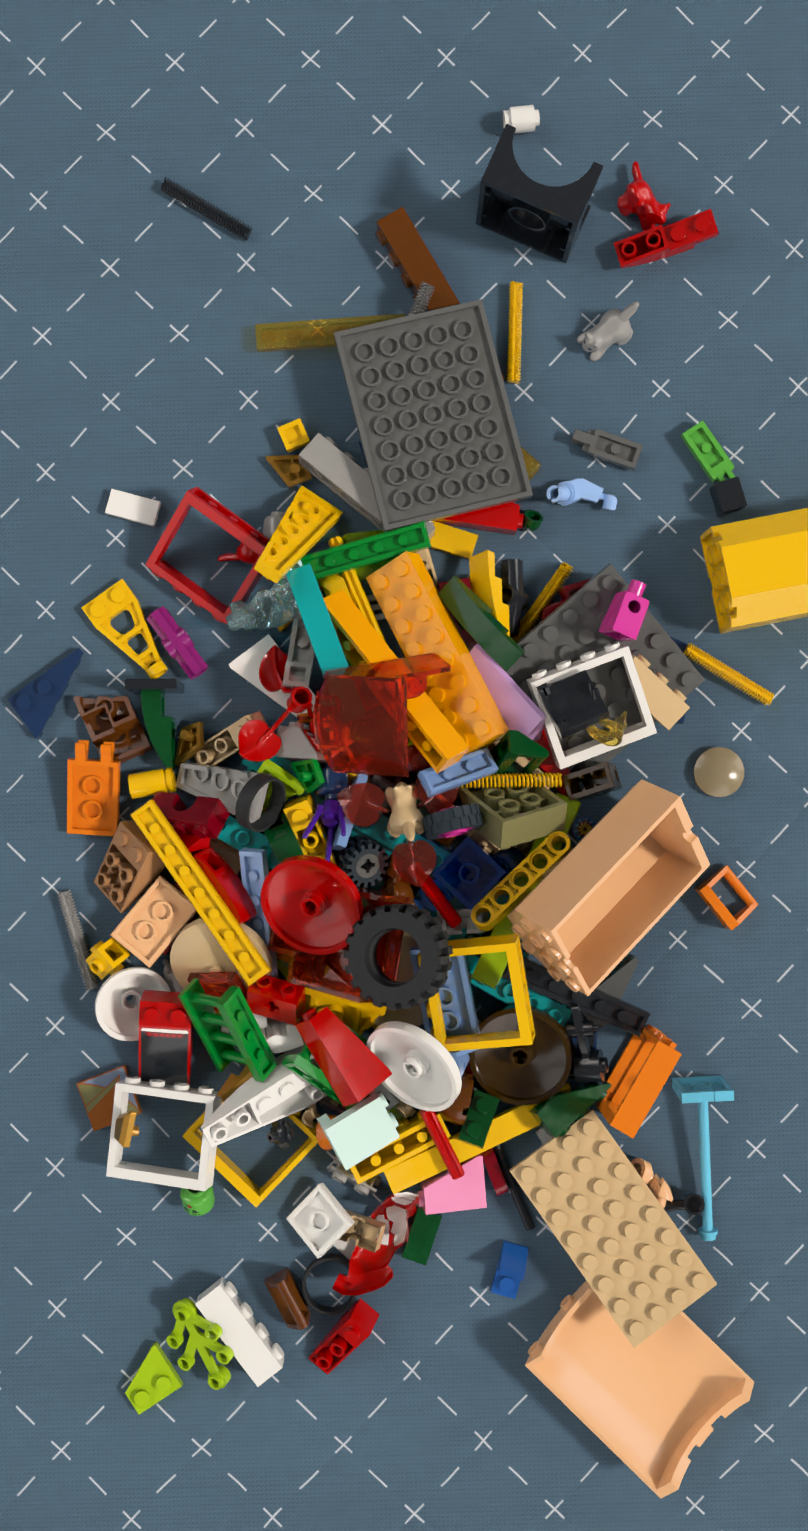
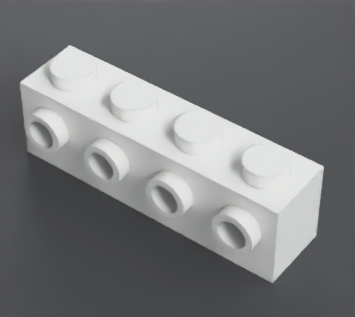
(241, 1331)

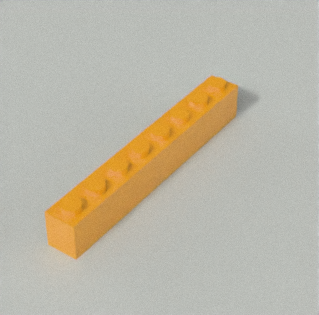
(426, 724)

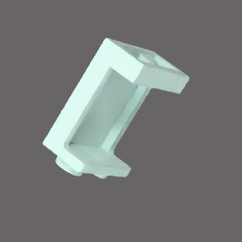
(360, 1130)

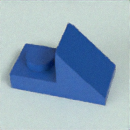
(509, 1269)

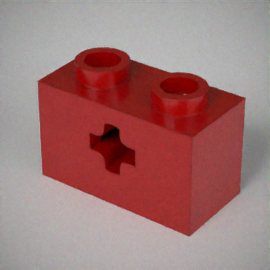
(276, 999)

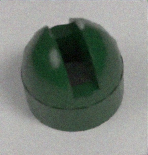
(532, 520)

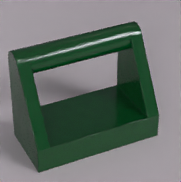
(515, 745)

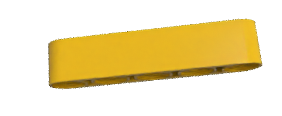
(516, 893)

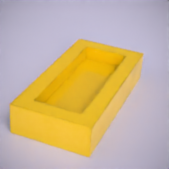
(453, 540)

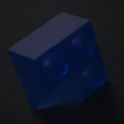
(469, 872)

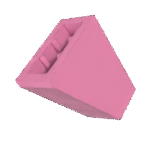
(445, 1195)

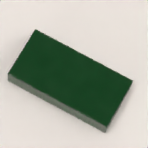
(421, 1236)

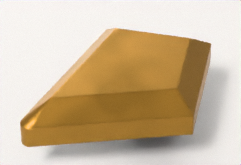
(289, 469)
(190, 742)
(125, 1128)

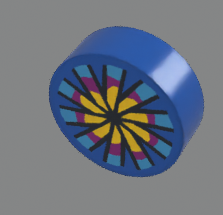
(582, 826)

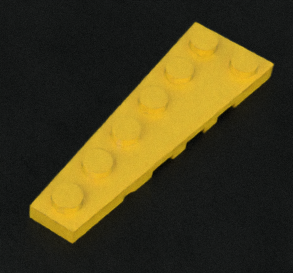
(298, 531)

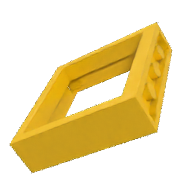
(526, 1032)
(237, 1176)

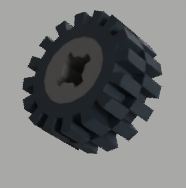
(357, 855)

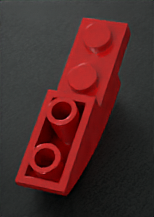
(666, 241)
(226, 884)

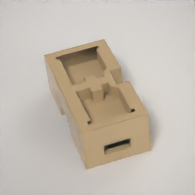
(364, 1232)

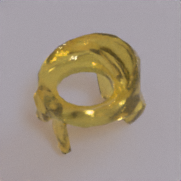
(612, 737)

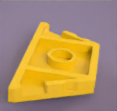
(353, 1014)

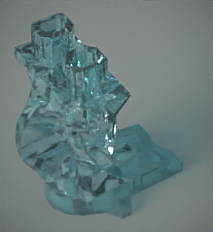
(267, 609)

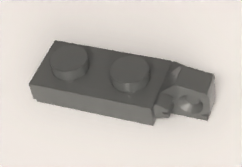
(608, 447)

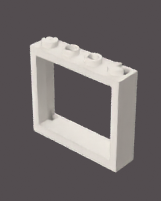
(566, 669)
(155, 1174)

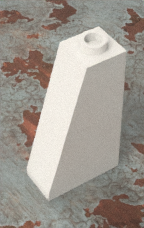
(248, 666)

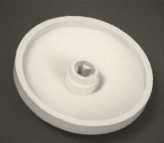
(420, 1066)

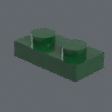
(479, 1119)

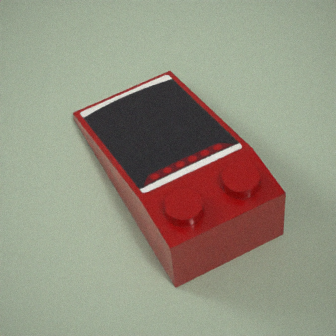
(164, 1038)

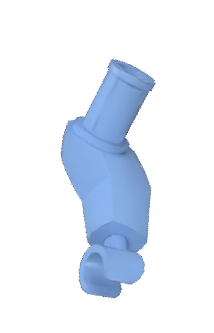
(577, 489)

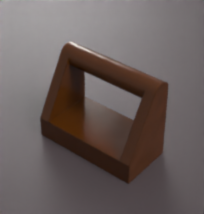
(288, 1299)

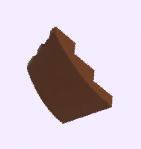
(114, 722)

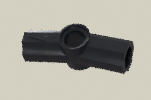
(513, 592)

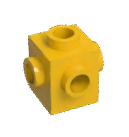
(107, 957)

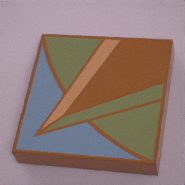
(99, 1094)

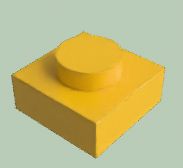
(293, 435)

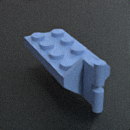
(456, 1005)

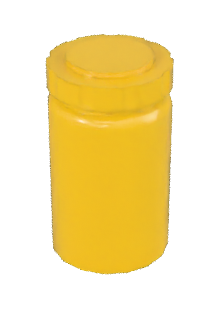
(149, 782)

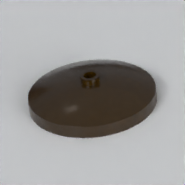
(526, 1075)

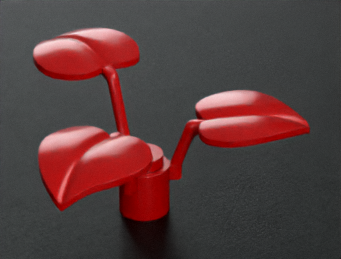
(255, 738)

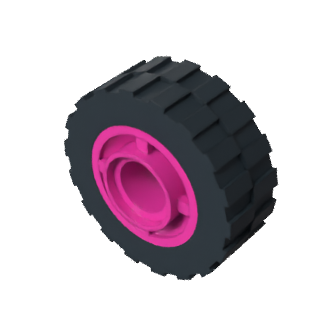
(452, 821)

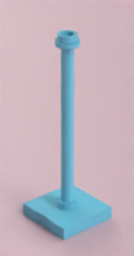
(701, 1091)

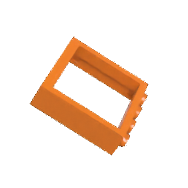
(638, 1079)

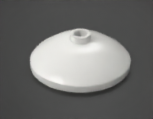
(113, 1012)

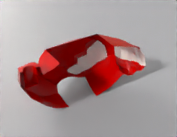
(370, 1269)

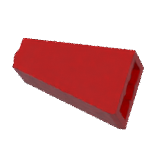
(496, 519)
(341, 1055)

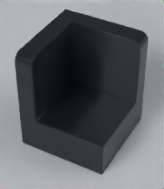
(728, 496)

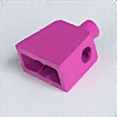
(626, 613)

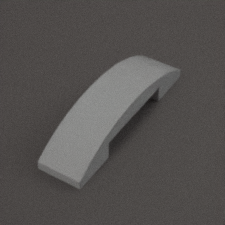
(300, 656)

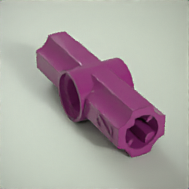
(177, 642)

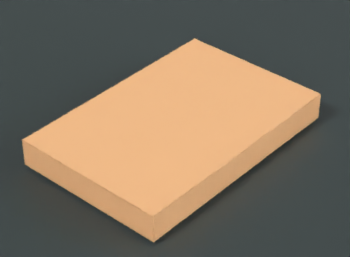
(154, 921)

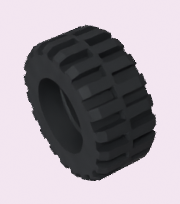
(364, 963)

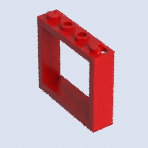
(229, 522)

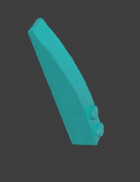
(316, 618)

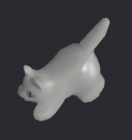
(611, 329)

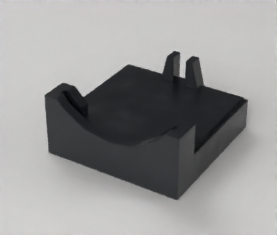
(573, 704)

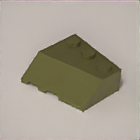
(516, 813)

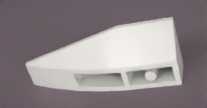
(261, 1103)

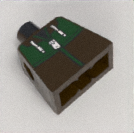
(596, 781)

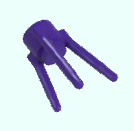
(330, 814)

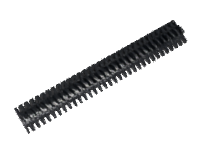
(205, 208)

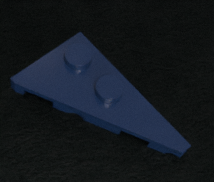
(38, 699)

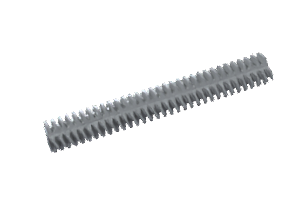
(78, 939)

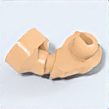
(656, 1184)

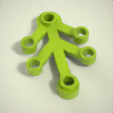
(186, 1316)

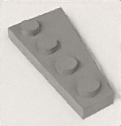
(221, 784)

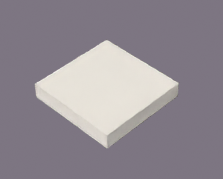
(320, 1220)

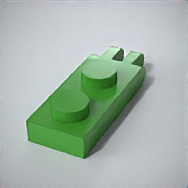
(708, 452)

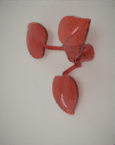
(411, 860)

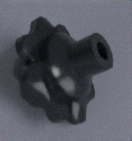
(281, 1134)

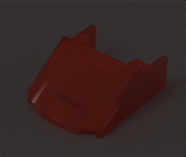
(364, 715)

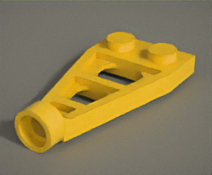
(111, 604)

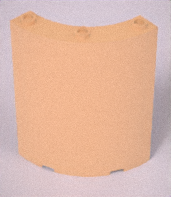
(640, 1400)

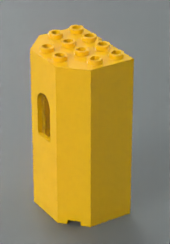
(758, 570)

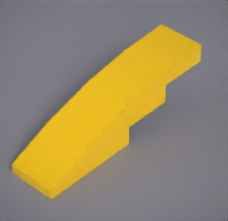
(488, 586)

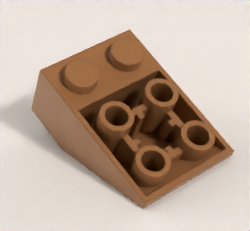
(128, 866)

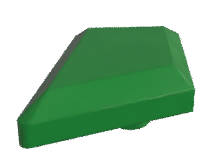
(308, 773)

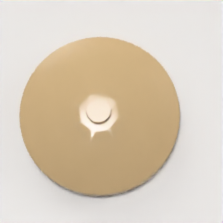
(199, 951)

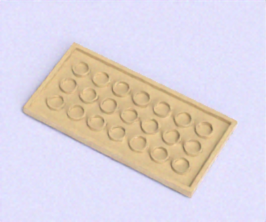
(613, 1228)

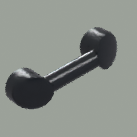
(692, 1203)

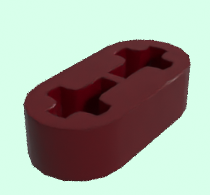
(494, 1172)

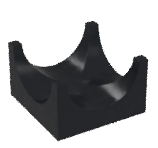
(532, 212)

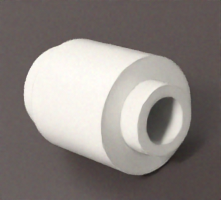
(522, 118)

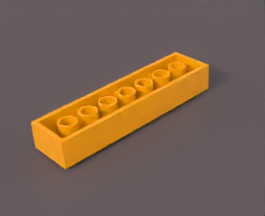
(425, 627)

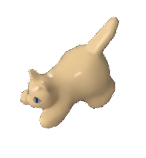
(405, 815)

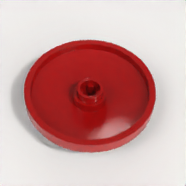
(311, 904)

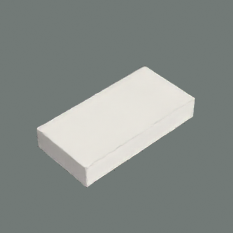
(133, 507)

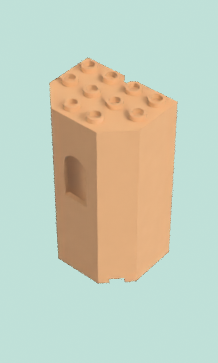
(611, 888)

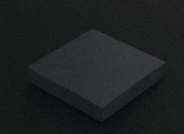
(163, 685)

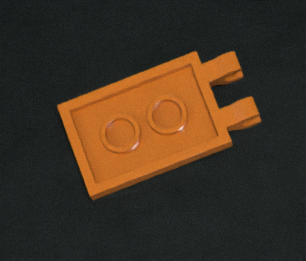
(93, 791)

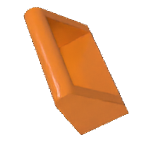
(717, 907)

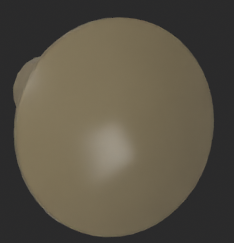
(718, 772)

